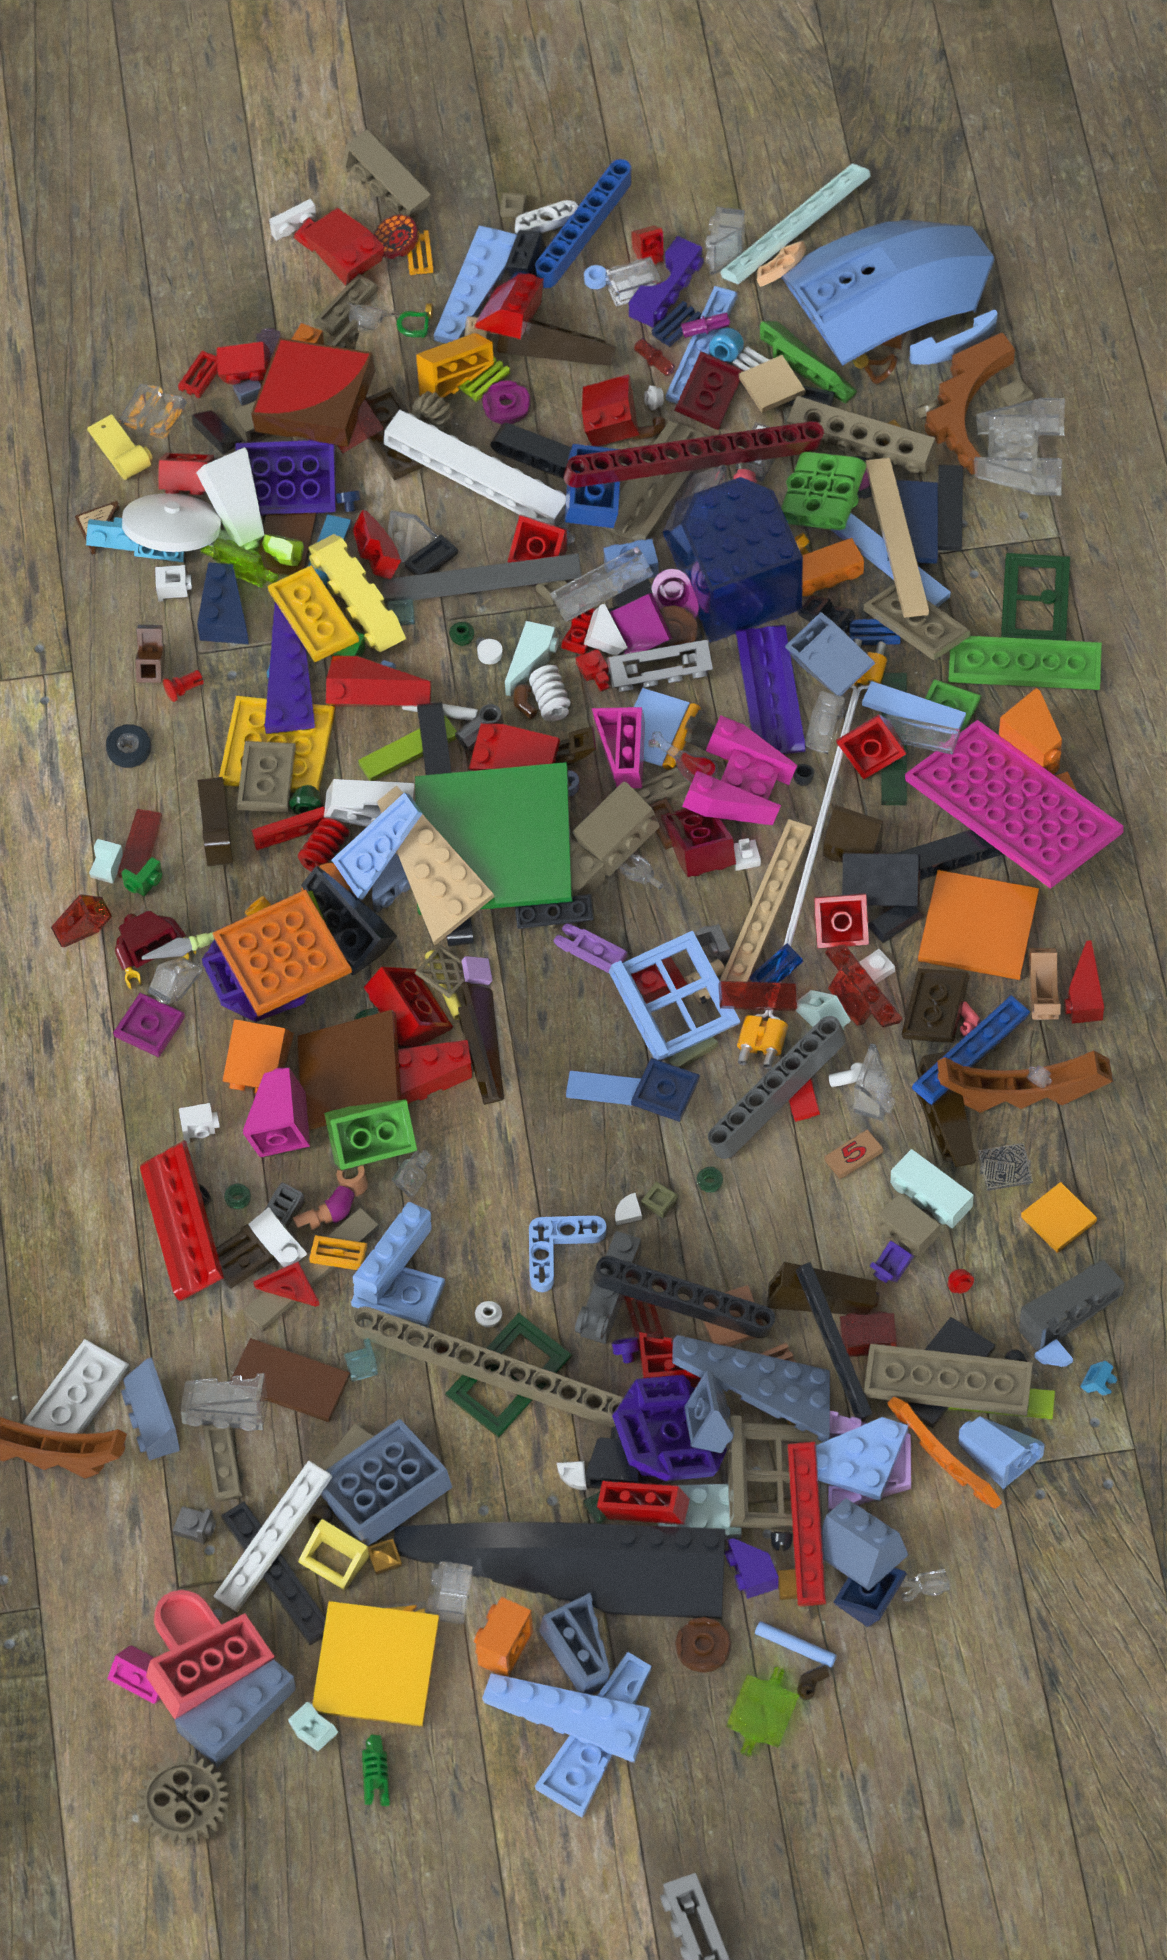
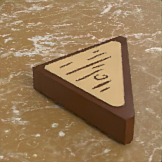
(102, 513)

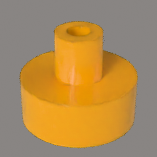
(802, 541)
(257, 905)

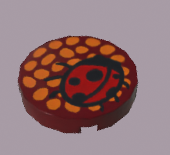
(397, 235)

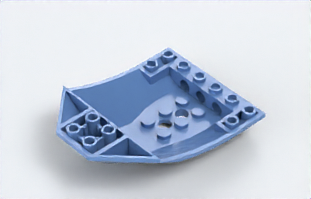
(918, 278)

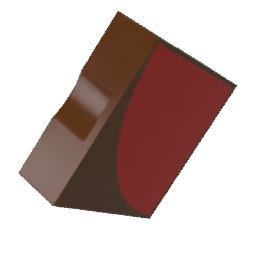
(313, 391)

